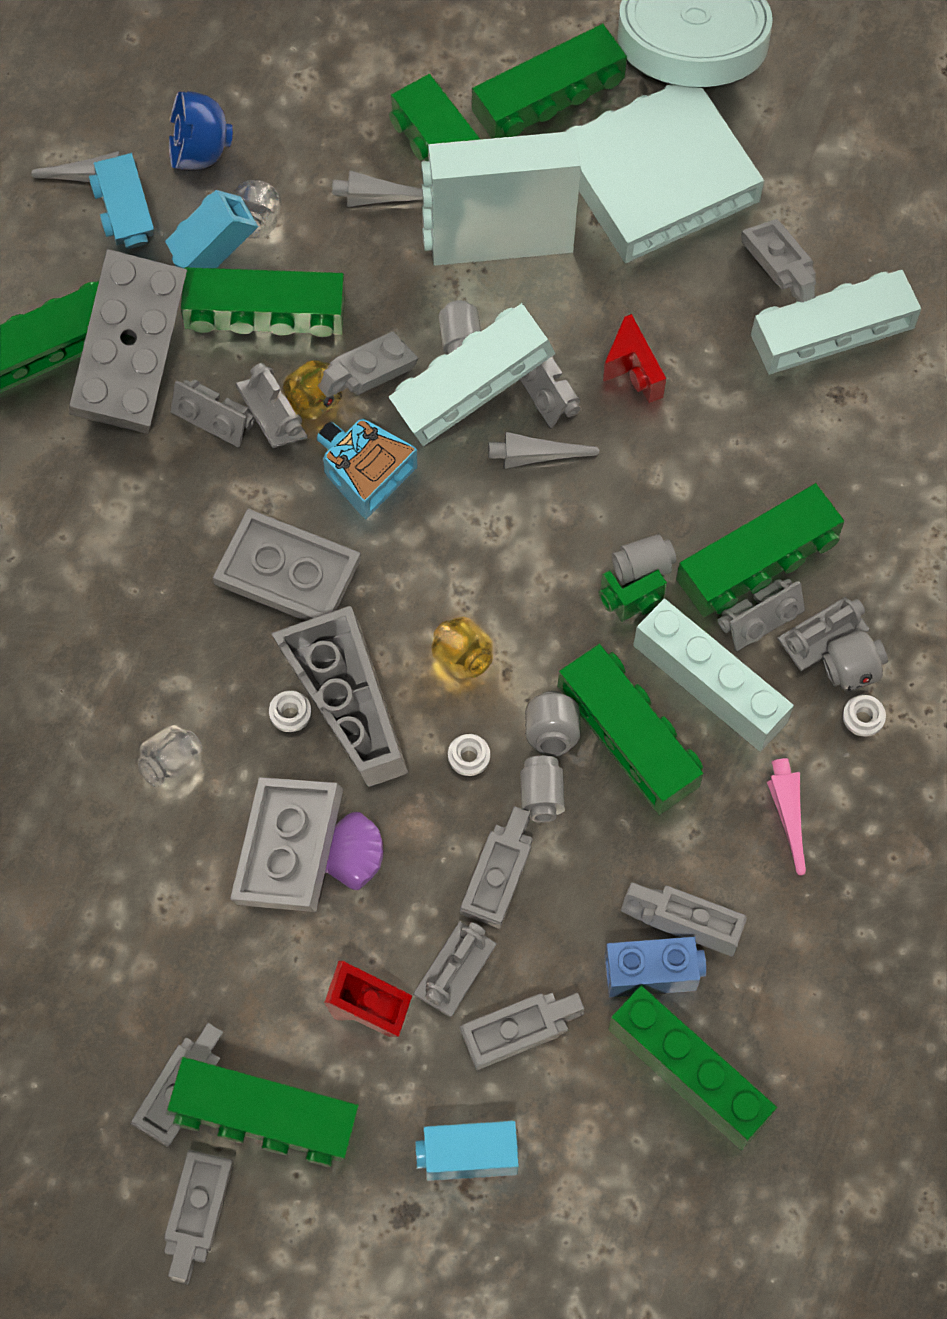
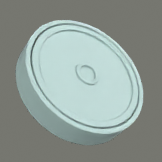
(695, 39)

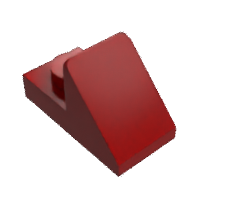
(633, 355)
(367, 1000)

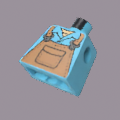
(366, 463)

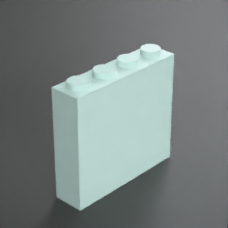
(663, 169)
(500, 197)

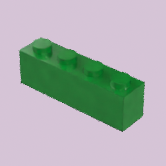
(549, 83)
(427, 116)
(263, 301)
(45, 337)
(760, 550)
(631, 729)
(691, 1067)
(261, 1110)

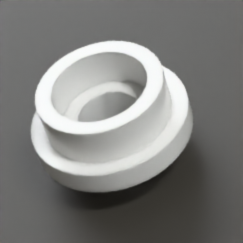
(286, 700)
(865, 704)
(472, 743)

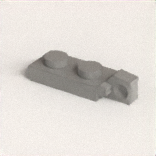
(782, 258)
(368, 366)
(498, 871)
(686, 916)
(519, 1027)
(151, 1115)
(196, 1212)

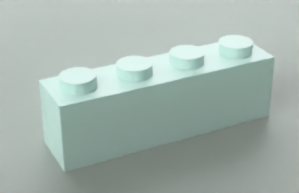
(835, 321)
(472, 374)
(712, 675)

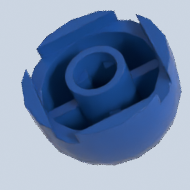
(198, 132)

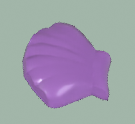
(355, 851)

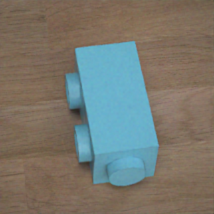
(124, 200)
(211, 231)
(468, 1151)

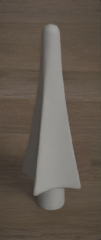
(73, 171)
(368, 190)
(523, 450)

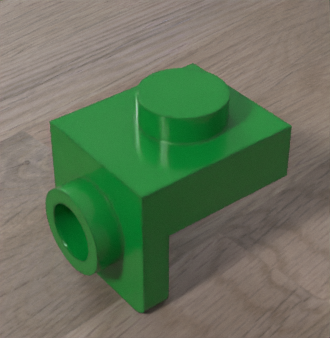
(636, 598)

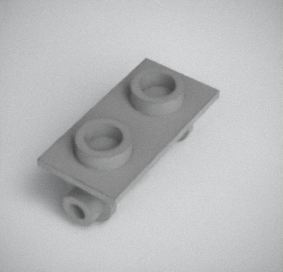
(549, 396)
(201, 407)
(270, 407)
(776, 605)
(811, 638)
(455, 968)

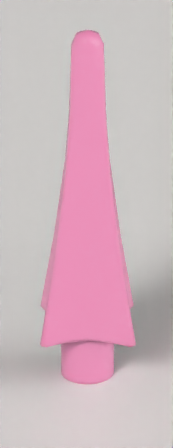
(786, 795)

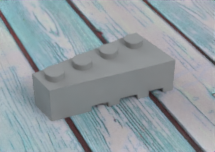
(342, 682)

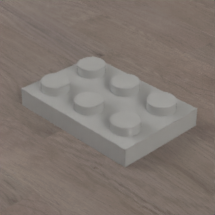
(286, 567)
(287, 844)

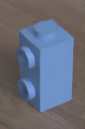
(655, 964)

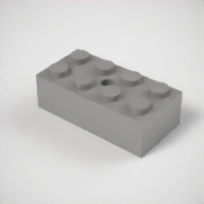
(117, 380)

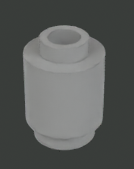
(456, 323)
(643, 558)
(542, 788)

